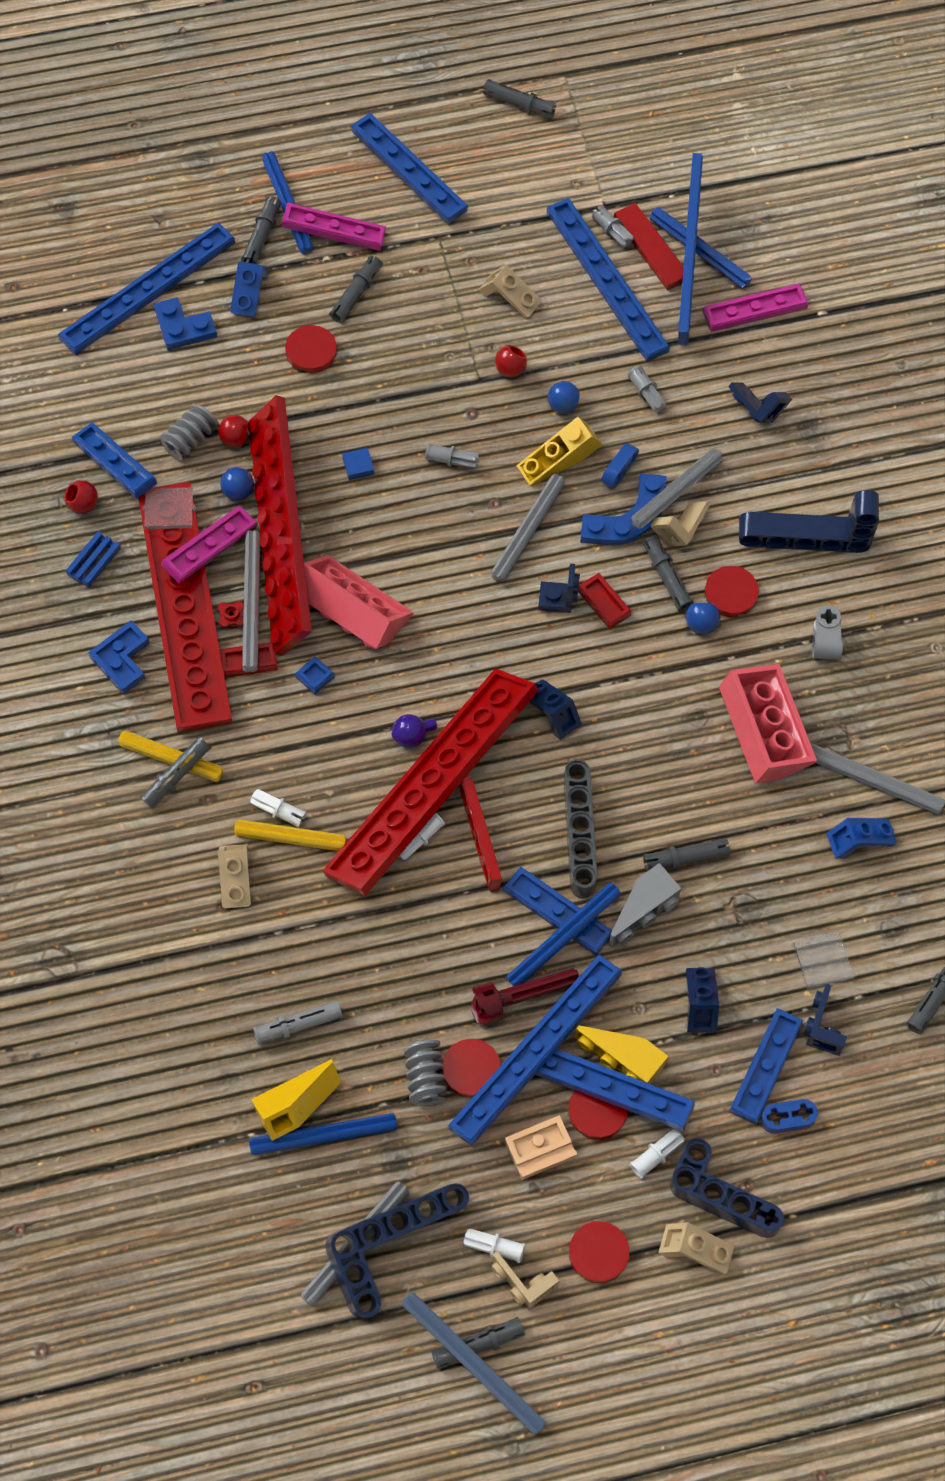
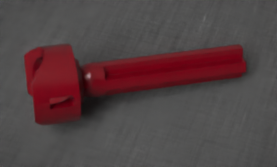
(492, 1001)

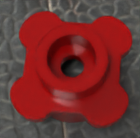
(231, 621)

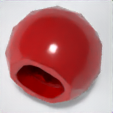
(510, 361)
(233, 431)
(81, 497)

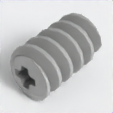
(187, 430)
(423, 1073)

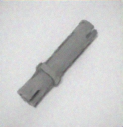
(304, 1020)

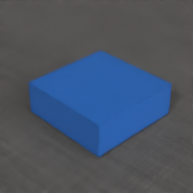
(358, 463)
(314, 675)

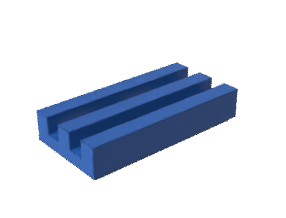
(86, 552)

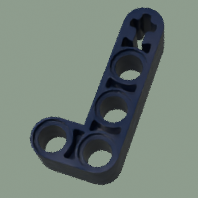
(728, 1194)

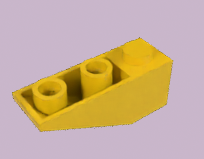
(560, 452)
(623, 1052)
(295, 1100)

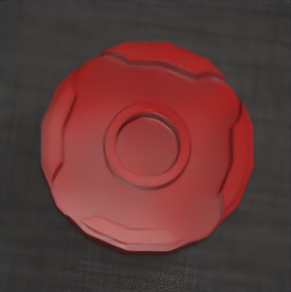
(311, 348)
(732, 590)
(469, 1066)
(595, 1117)
(599, 1252)

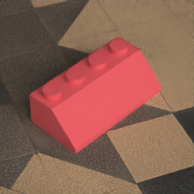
(353, 602)
(767, 722)

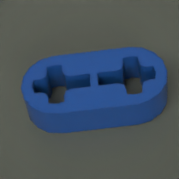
(620, 465)
(788, 1109)

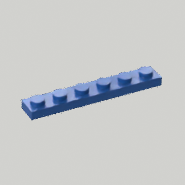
(409, 168)
(618, 1089)

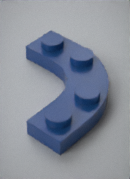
(619, 529)

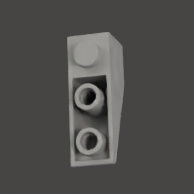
(649, 897)

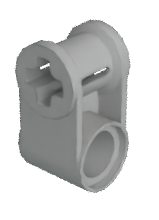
(827, 637)

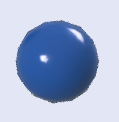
(563, 397)
(237, 483)
(702, 617)

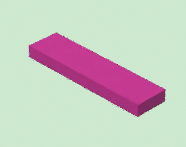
(333, 226)
(755, 307)
(208, 544)

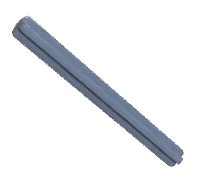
(474, 1363)

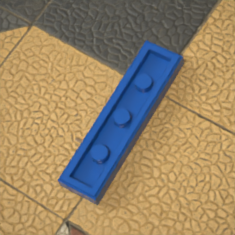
(114, 460)
(555, 908)
(766, 1066)

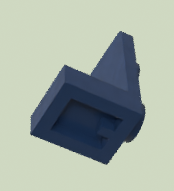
(760, 411)
(559, 596)
(558, 708)
(703, 1000)
(825, 1038)

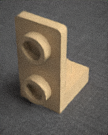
(512, 289)
(681, 531)
(234, 876)
(696, 1244)
(539, 1286)

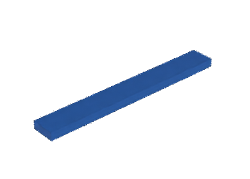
(690, 249)
(608, 280)
(146, 288)
(534, 1050)

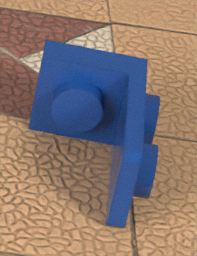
(247, 288)
(860, 832)

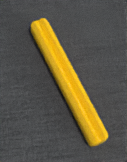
(168, 755)
(289, 835)

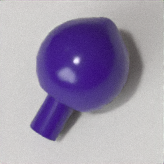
(411, 730)

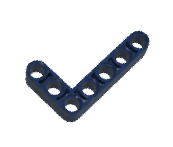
(814, 532)
(384, 1232)

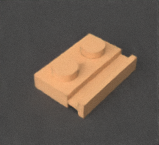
(540, 1147)

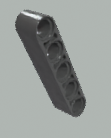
(578, 840)

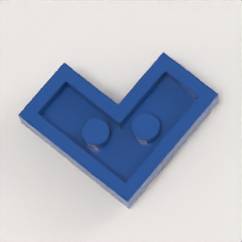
(182, 330)
(114, 656)

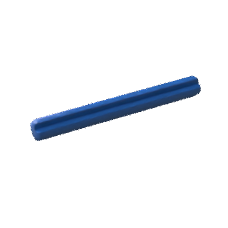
(284, 195)
(703, 249)
(563, 935)
(324, 1133)

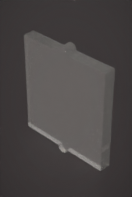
(168, 508)
(823, 960)

